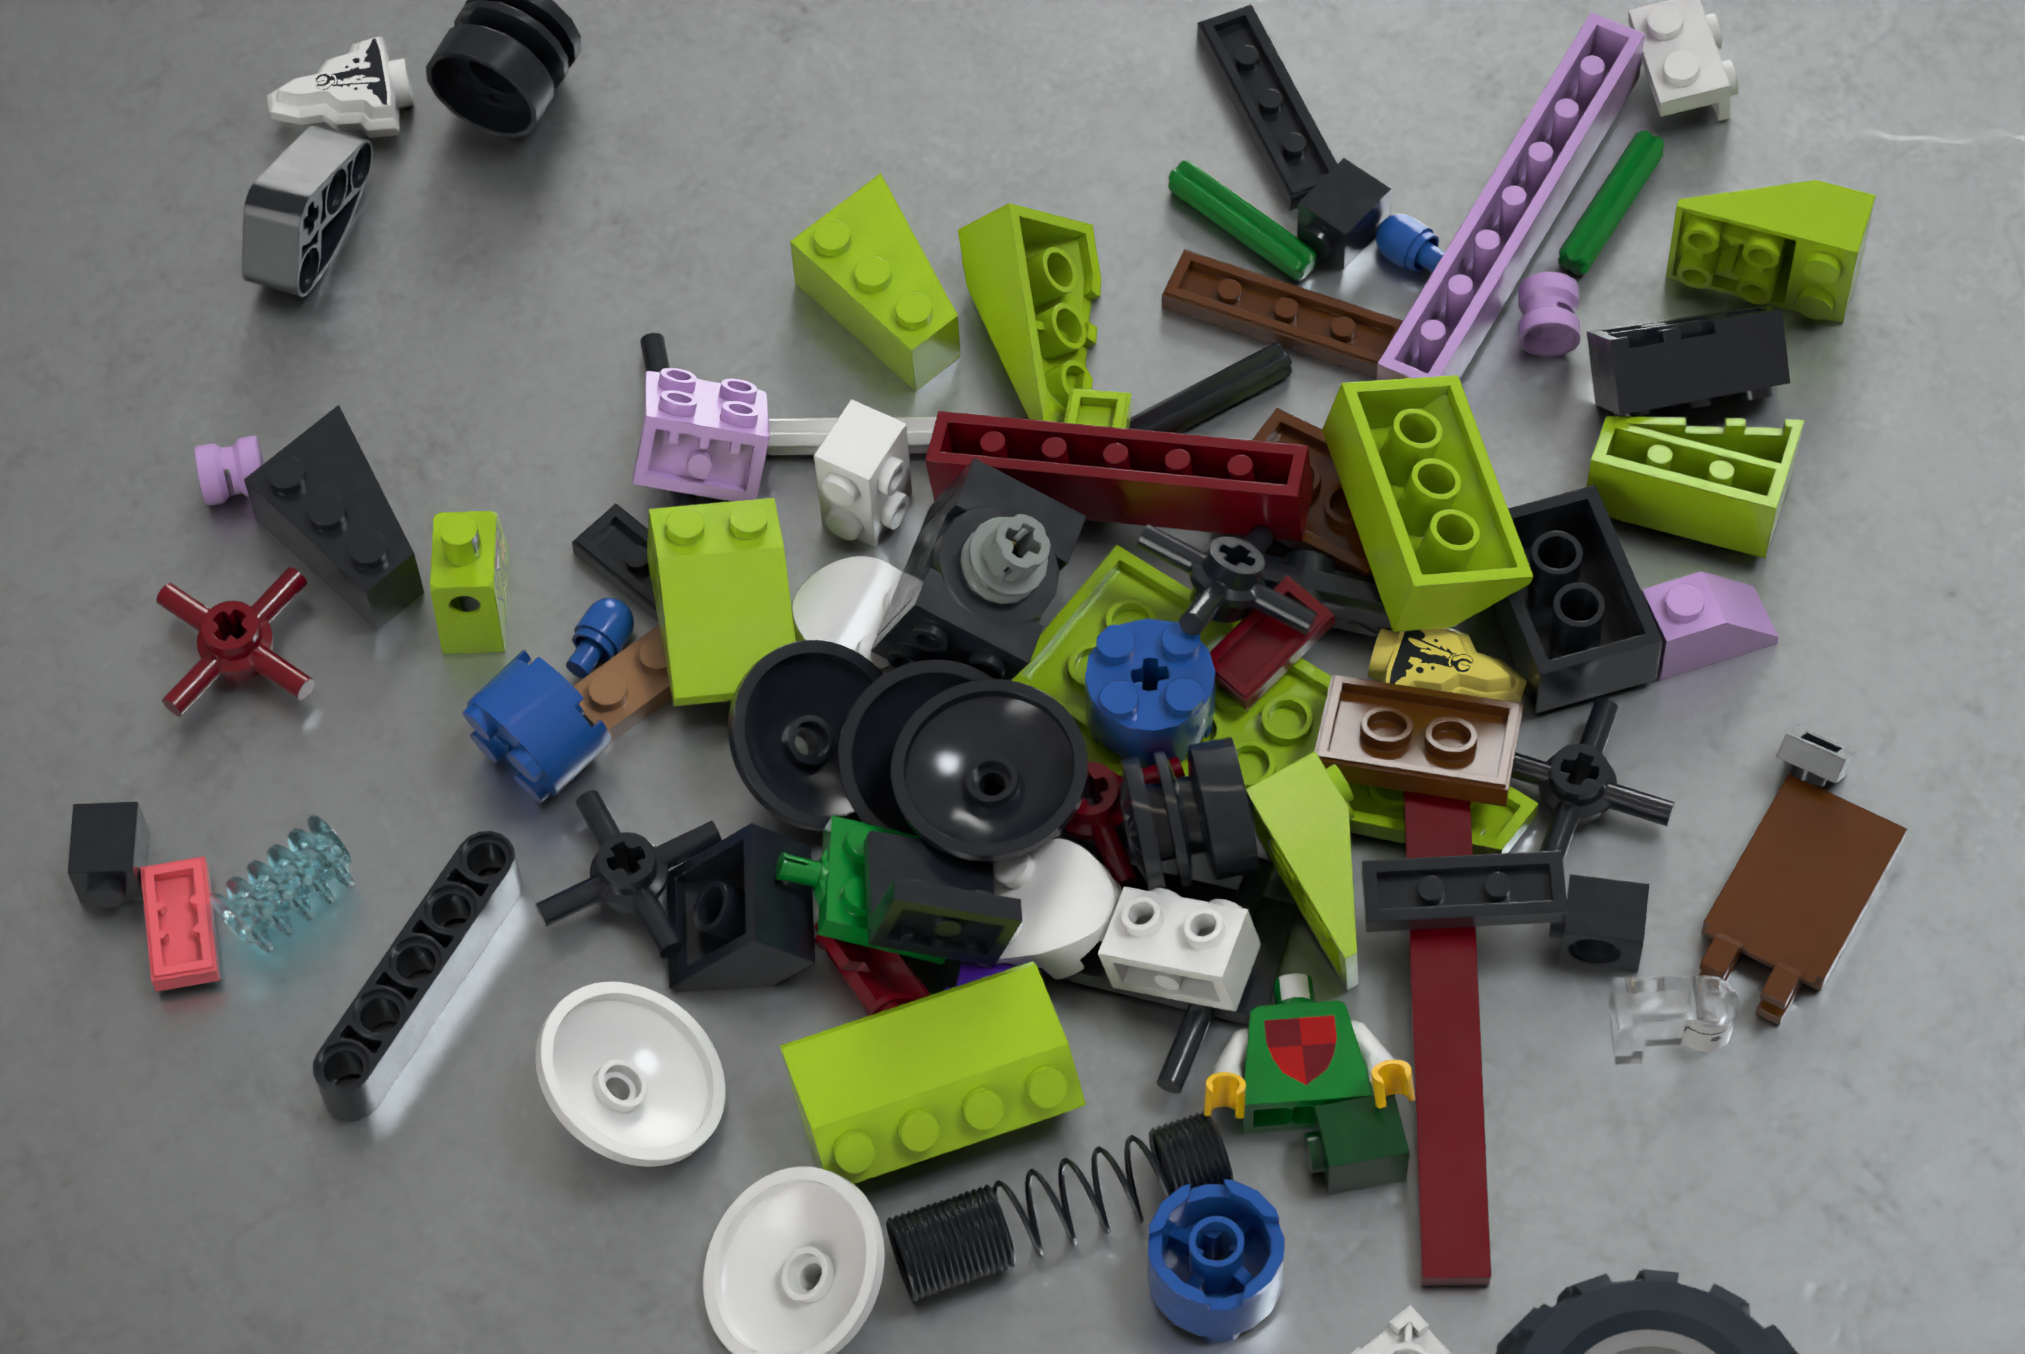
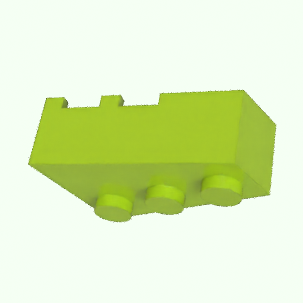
(879, 284)
(1696, 479)

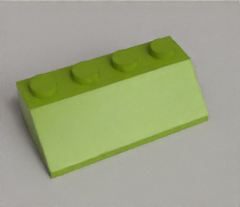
(1424, 500)
(933, 1075)

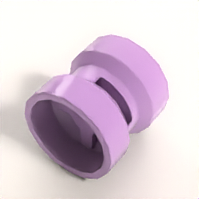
(1549, 304)
(214, 462)

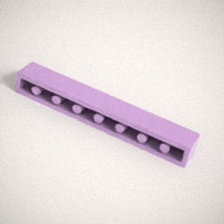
(1517, 204)

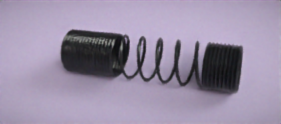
(970, 1234)

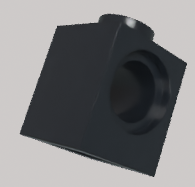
(1603, 923)

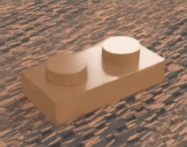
(627, 686)

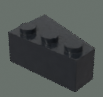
(1688, 360)
(336, 519)

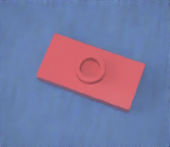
(180, 924)

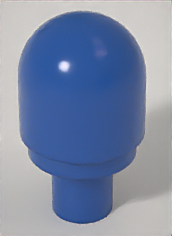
(1408, 243)
(600, 635)

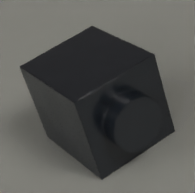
(1343, 213)
(107, 852)

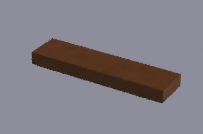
(1279, 313)

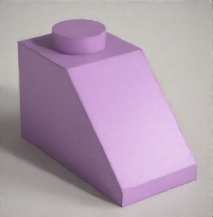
(1706, 621)

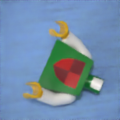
(1301, 1059)

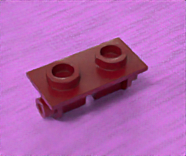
(875, 975)

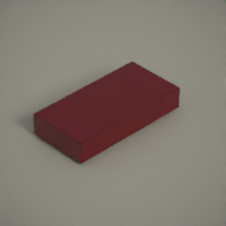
(1264, 649)

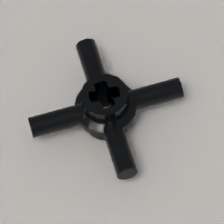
(1226, 580)
(1599, 789)
(627, 893)

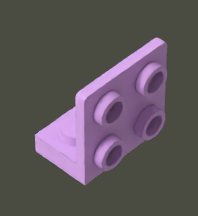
(702, 436)

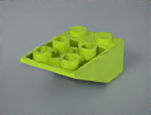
(1775, 245)

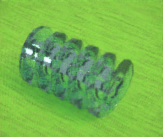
(285, 884)

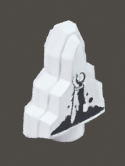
(349, 92)

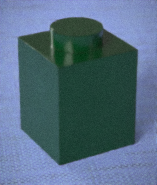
(1357, 1144)

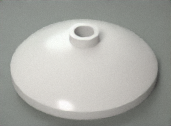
(645, 1054)
(772, 1250)

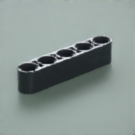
(418, 1003)

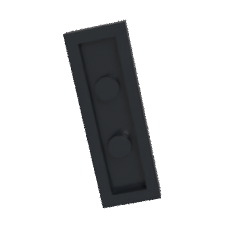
(1464, 891)

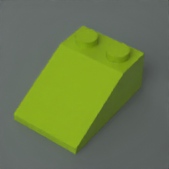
(718, 593)
(1305, 831)

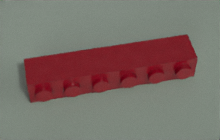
(1135, 472)

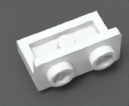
(1684, 57)

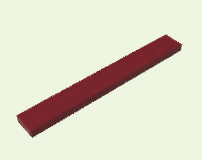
(1447, 1067)

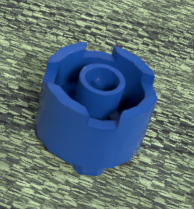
(1149, 690)
(536, 725)
(1183, 1254)

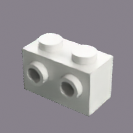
(863, 474)
(1180, 947)

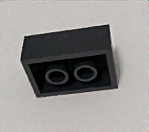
(1583, 615)

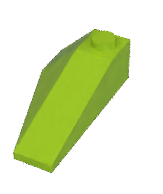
(1035, 295)

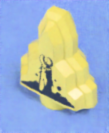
(1442, 662)

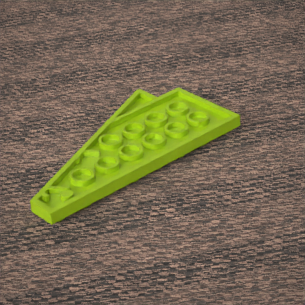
(1266, 737)

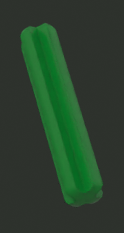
(1611, 202)
(1242, 220)

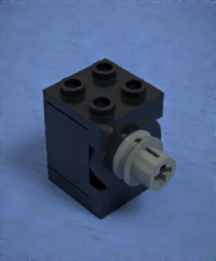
(980, 575)

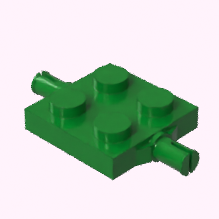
(840, 882)

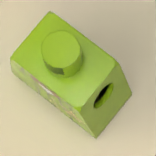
(470, 561)

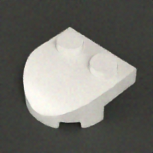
(846, 604)
(1063, 903)

